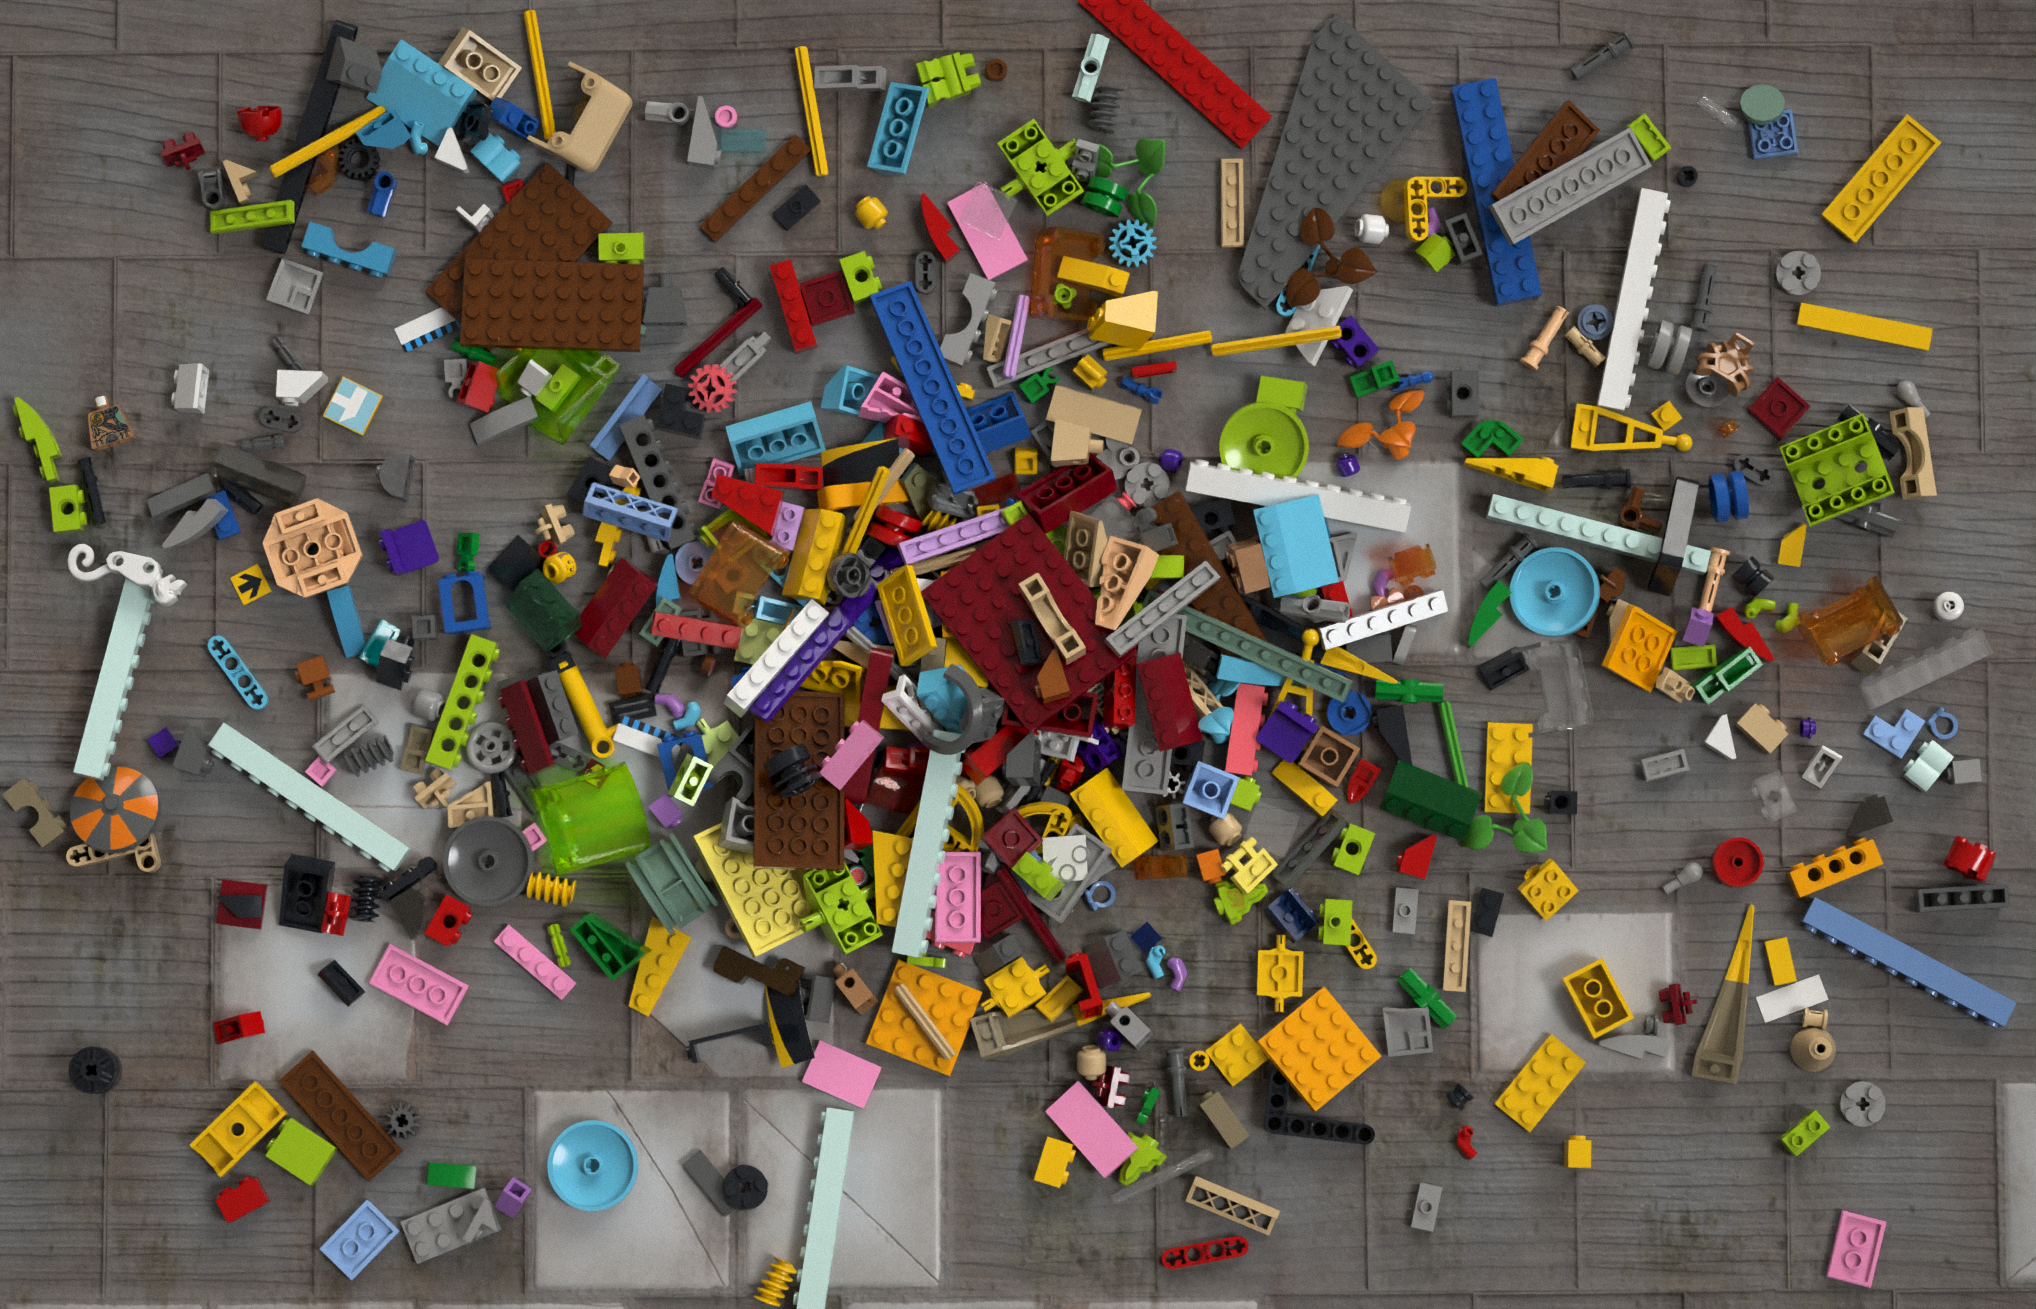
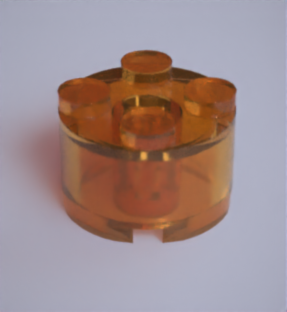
(1412, 563)

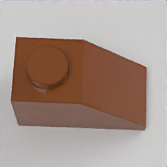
(1052, 680)

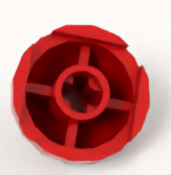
(260, 121)

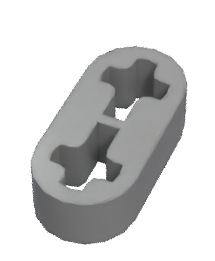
(1404, 644)

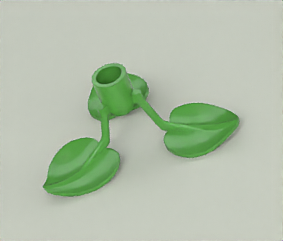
(1150, 162)
(1527, 833)

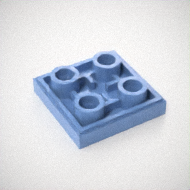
(1774, 138)

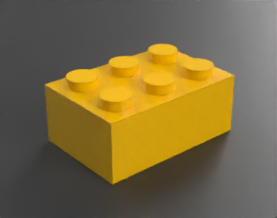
(1597, 998)

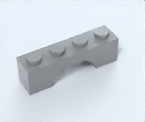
(957, 346)

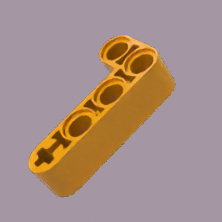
(852, 496)

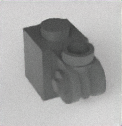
(1153, 536)

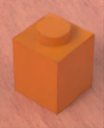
(1209, 866)

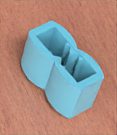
(496, 157)

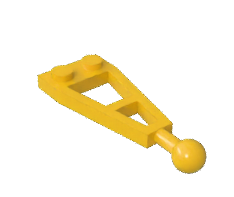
(1585, 427)
(1310, 638)

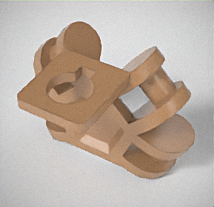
(1728, 362)

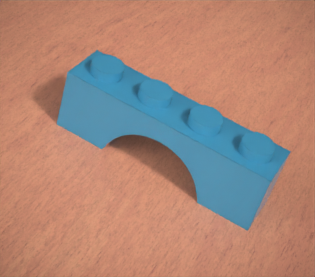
(375, 258)

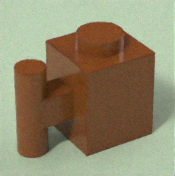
(314, 673)

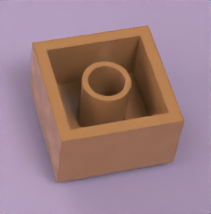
(1247, 566)
(1328, 757)

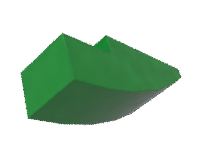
(1487, 612)
(1726, 675)

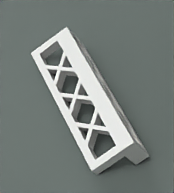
(907, 708)

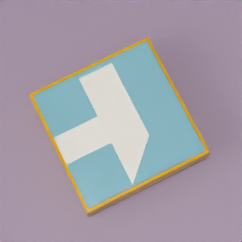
(353, 406)

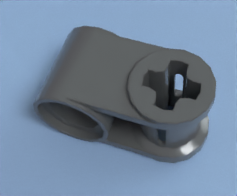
(212, 184)

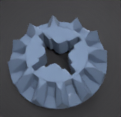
(1601, 313)

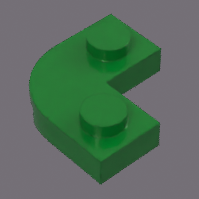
(1492, 432)

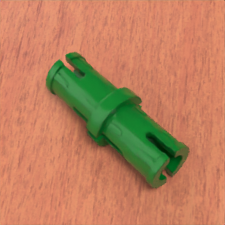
(473, 353)

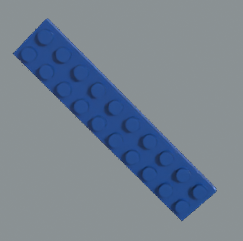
(932, 388)

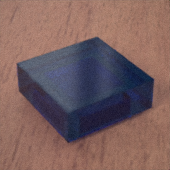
(1146, 937)

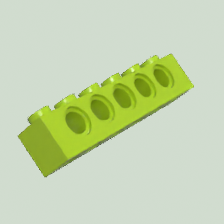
(475, 647)

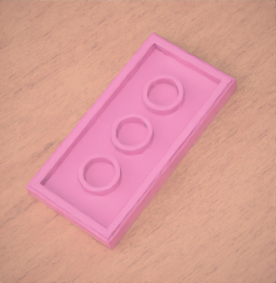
(992, 254)
(959, 899)
(418, 984)
(1092, 1129)

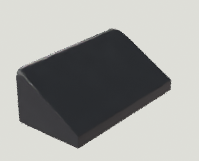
(1503, 668)

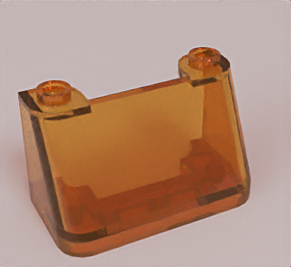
(1049, 250)
(738, 572)
(1850, 623)

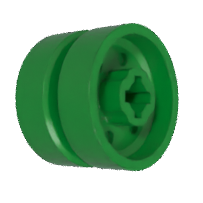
(1104, 197)

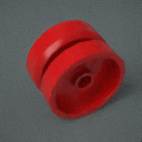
(895, 524)
(1723, 862)

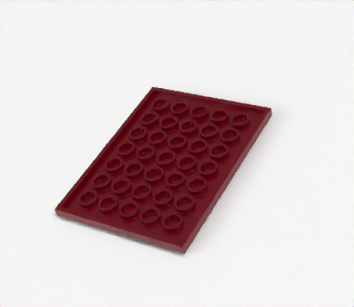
(983, 599)

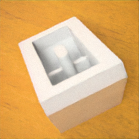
(450, 153)
(1720, 739)
(1821, 766)

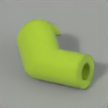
(1756, 605)
(1789, 621)

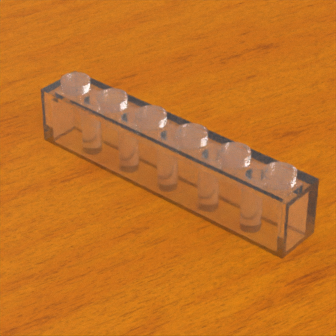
(1926, 669)

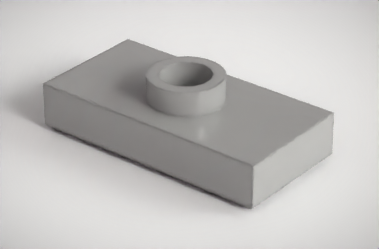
(1664, 765)
(1405, 910)
(1426, 1207)

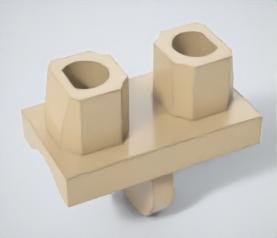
(551, 527)
(1674, 686)
(435, 792)

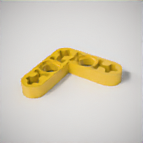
(1425, 193)

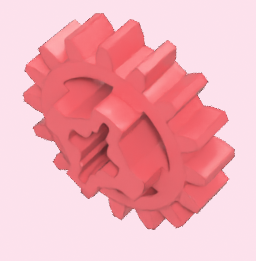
(713, 379)

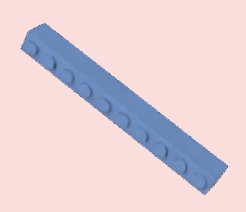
(1908, 962)

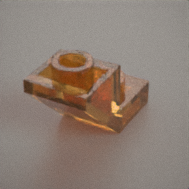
(331, 163)
(1161, 867)

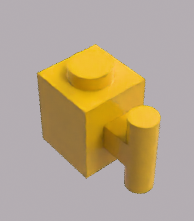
(1090, 373)

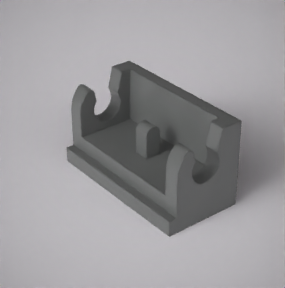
(942, 499)

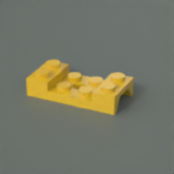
(257, 1114)

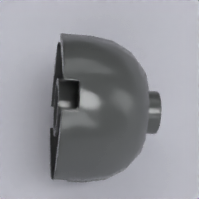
(849, 575)

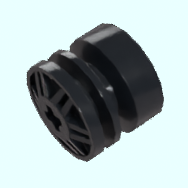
(793, 772)
(108, 1070)

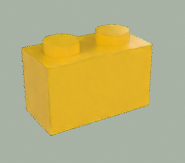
(1577, 1152)
(1054, 1162)

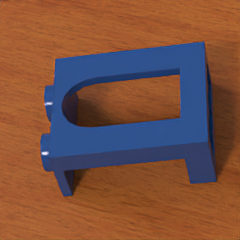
(445, 588)
(694, 740)

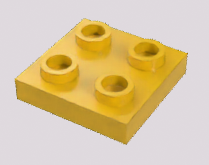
(1547, 888)

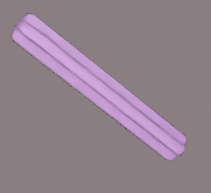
(1016, 337)

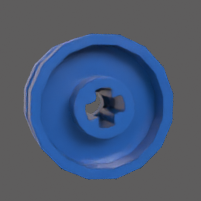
(1728, 496)

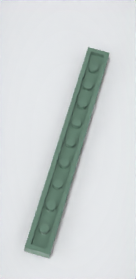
(1262, 652)

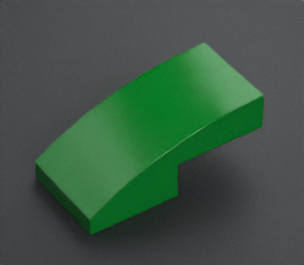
(1374, 379)
(450, 1175)

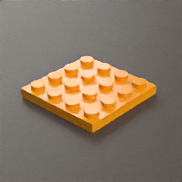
(943, 1000)
(1318, 1049)

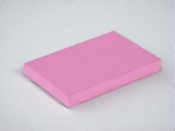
(841, 1074)
(1856, 1249)

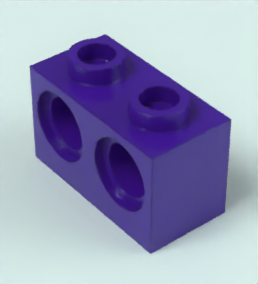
(1358, 339)
(1099, 755)

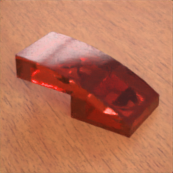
(997, 490)

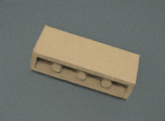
(1099, 414)

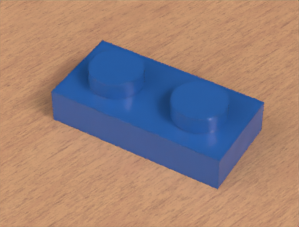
(228, 524)

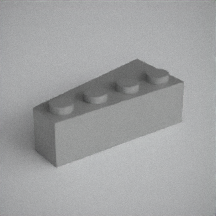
(737, 827)

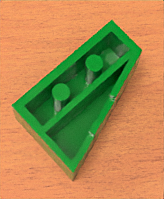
(609, 945)

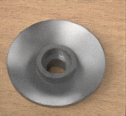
(1717, 389)

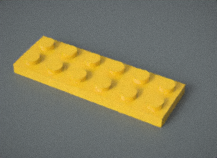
(1880, 179)

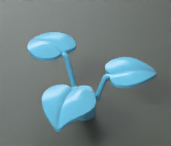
(1220, 720)

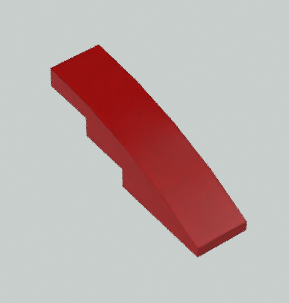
(909, 760)

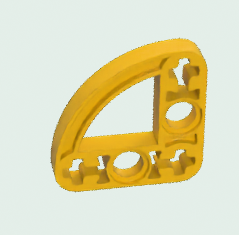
(1052, 809)
(976, 821)

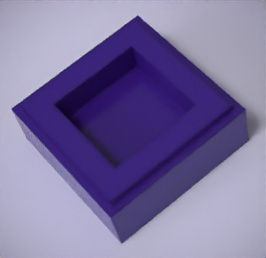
(163, 742)

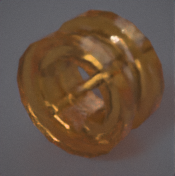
(1728, 428)
(1413, 587)

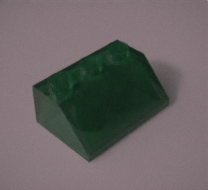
(543, 611)

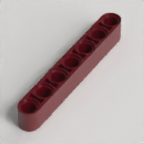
(871, 712)

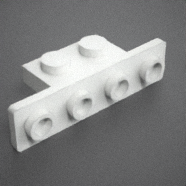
(1061, 745)

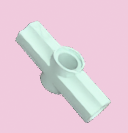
(1094, 55)

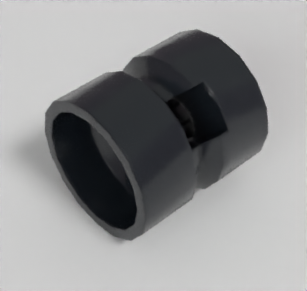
(1753, 577)

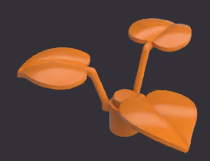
(1396, 438)

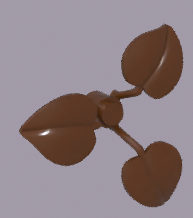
(1351, 269)

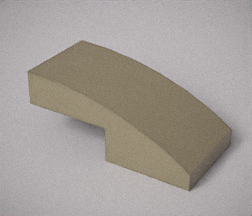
(417, 749)

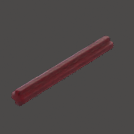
(717, 337)
(1031, 915)

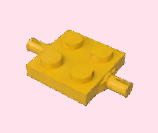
(1280, 973)
(1015, 987)

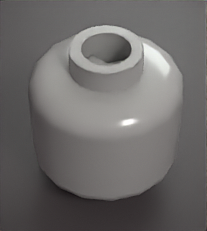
(428, 705)

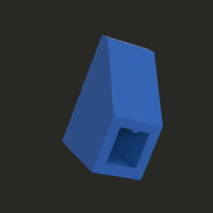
(513, 118)

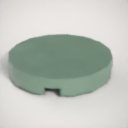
(1762, 104)

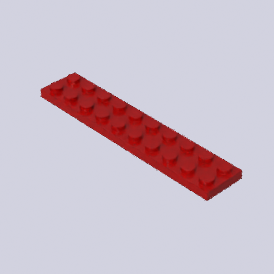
(1181, 67)

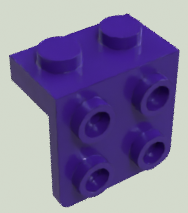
(409, 548)
(1287, 731)

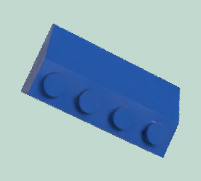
(999, 422)

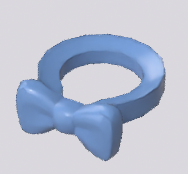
(1931, 722)
(1095, 905)

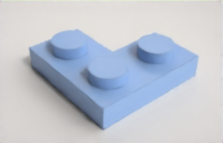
(1896, 738)

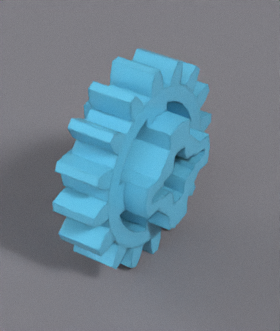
(1142, 241)

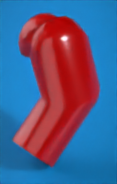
(1463, 1142)

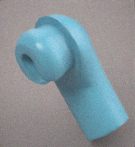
(415, 140)
(690, 718)
(1153, 960)

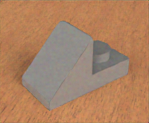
(484, 1216)

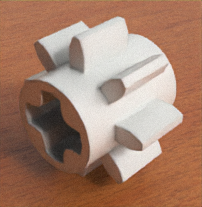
(1177, 789)

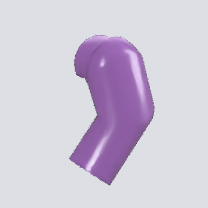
(1179, 971)

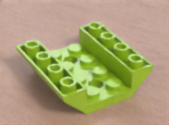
(1833, 458)

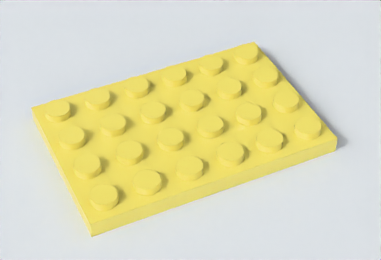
(760, 900)

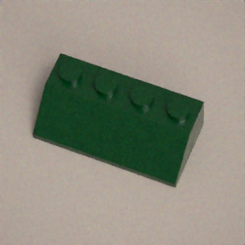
(1430, 800)

